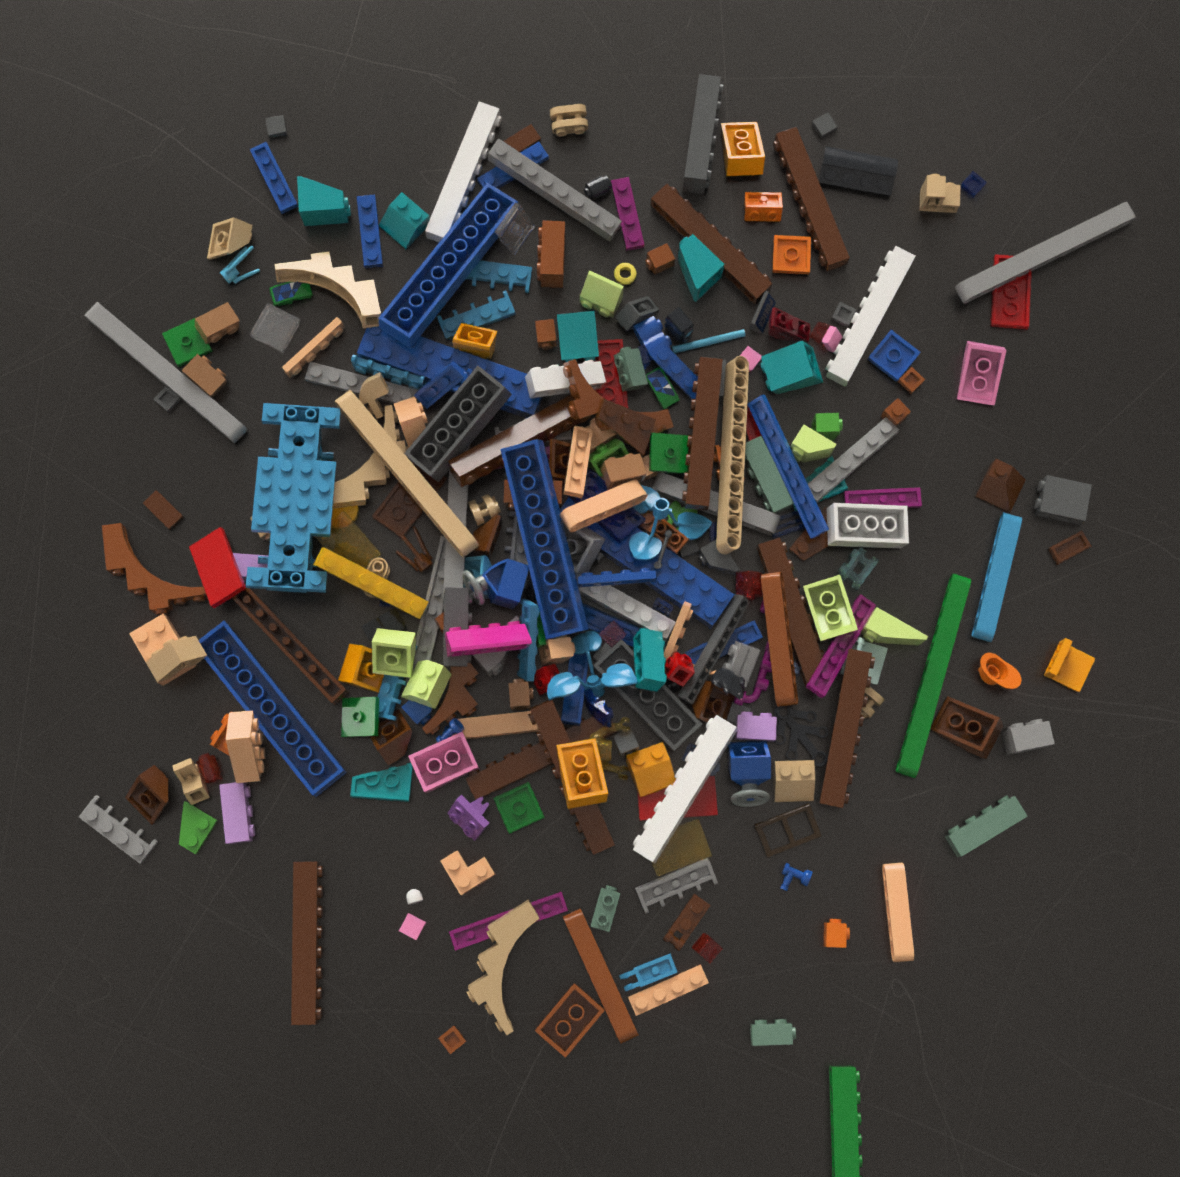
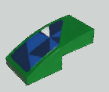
(289, 291)
(661, 387)

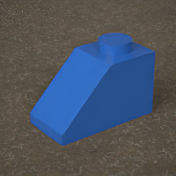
(417, 712)

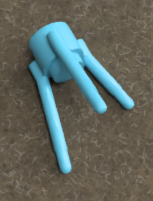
(230, 272)

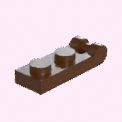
(687, 921)

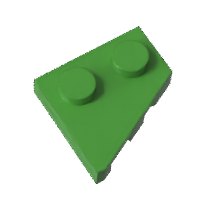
(195, 827)

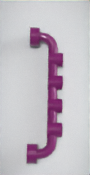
(760, 683)

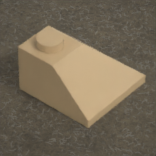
(228, 237)

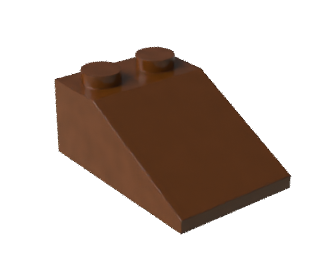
(967, 727)

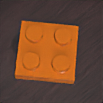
(791, 254)

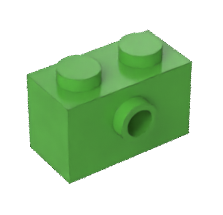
(827, 425)
(613, 448)

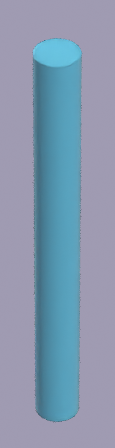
(708, 341)

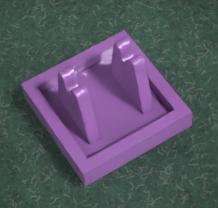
(469, 816)

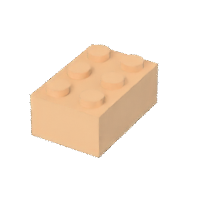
(153, 636)
(245, 746)

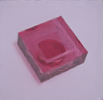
(612, 634)

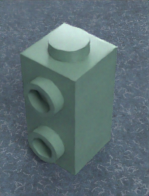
(630, 369)
(605, 908)
(772, 1033)

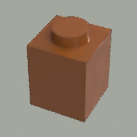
(660, 259)
(545, 334)
(896, 412)

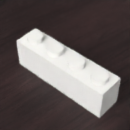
(553, 381)

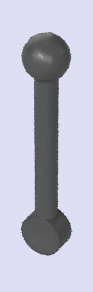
(658, 565)

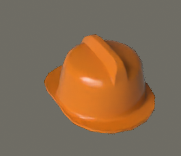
(997, 671)

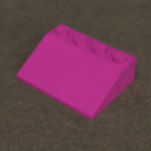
(487, 640)

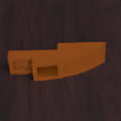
(677, 539)

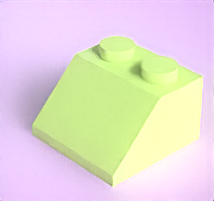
(601, 294)
(811, 445)
(393, 652)
(427, 683)

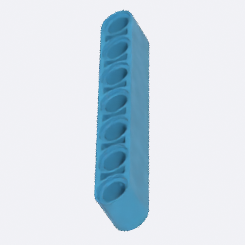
(996, 577)

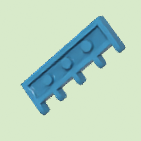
(501, 273)
(479, 316)
(396, 376)
(529, 617)
(389, 695)

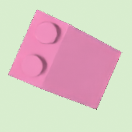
(981, 373)

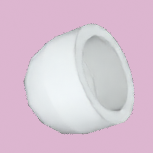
(414, 896)

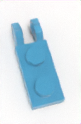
(650, 971)

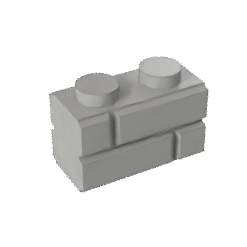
(742, 660)

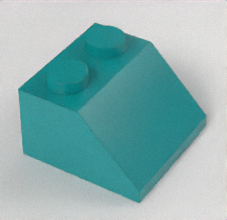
(404, 220)

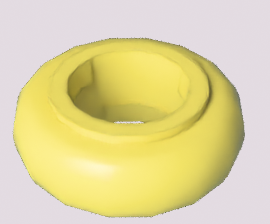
(625, 266)

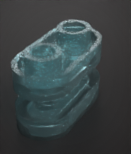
(857, 556)

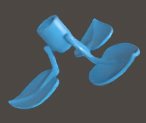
(690, 524)
(616, 676)

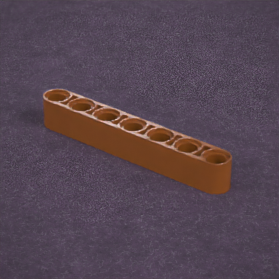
(779, 639)
(600, 976)

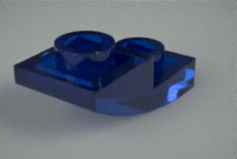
(598, 708)

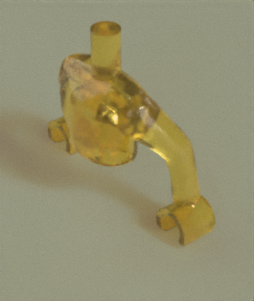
(605, 747)

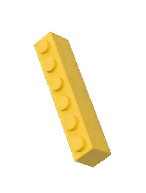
(370, 583)

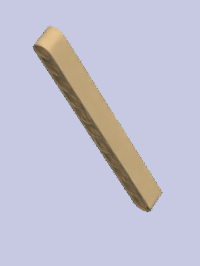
(732, 455)
(406, 473)

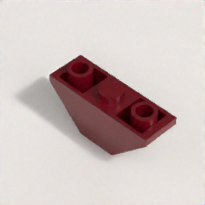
(787, 327)

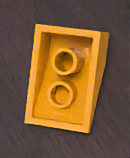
(742, 149)
(582, 773)

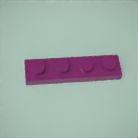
(627, 213)
(900, 497)

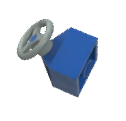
(502, 583)
(749, 767)

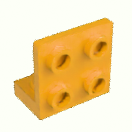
(1069, 666)

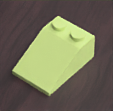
(830, 608)
(887, 629)

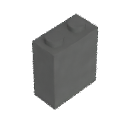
(1063, 499)

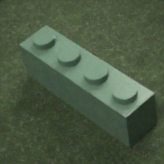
(766, 476)
(985, 826)

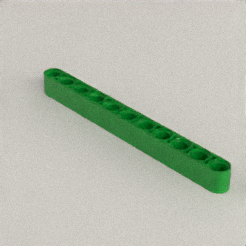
(933, 676)

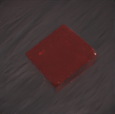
(819, 332)
(707, 947)

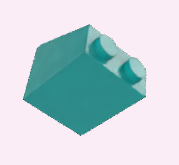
(321, 203)
(698, 266)
(578, 336)
(791, 368)

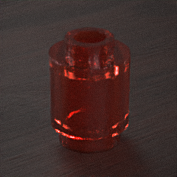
(208, 768)

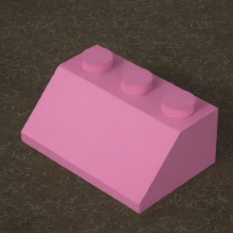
(443, 762)

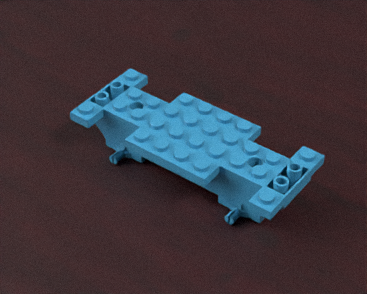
(294, 498)

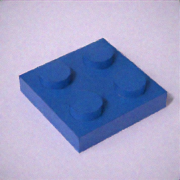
(893, 355)

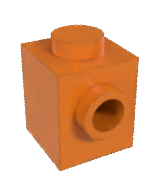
(836, 934)

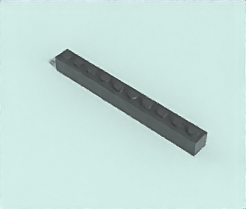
(714, 648)

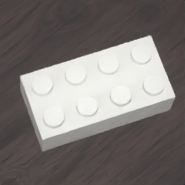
(867, 525)

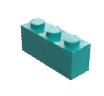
(649, 659)

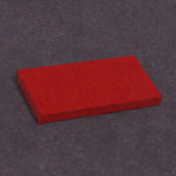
(1011, 301)
(612, 388)
(217, 567)
(703, 805)

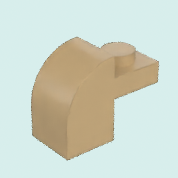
(370, 392)
(191, 780)

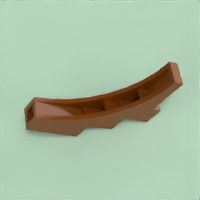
(588, 401)
(121, 559)
(457, 696)

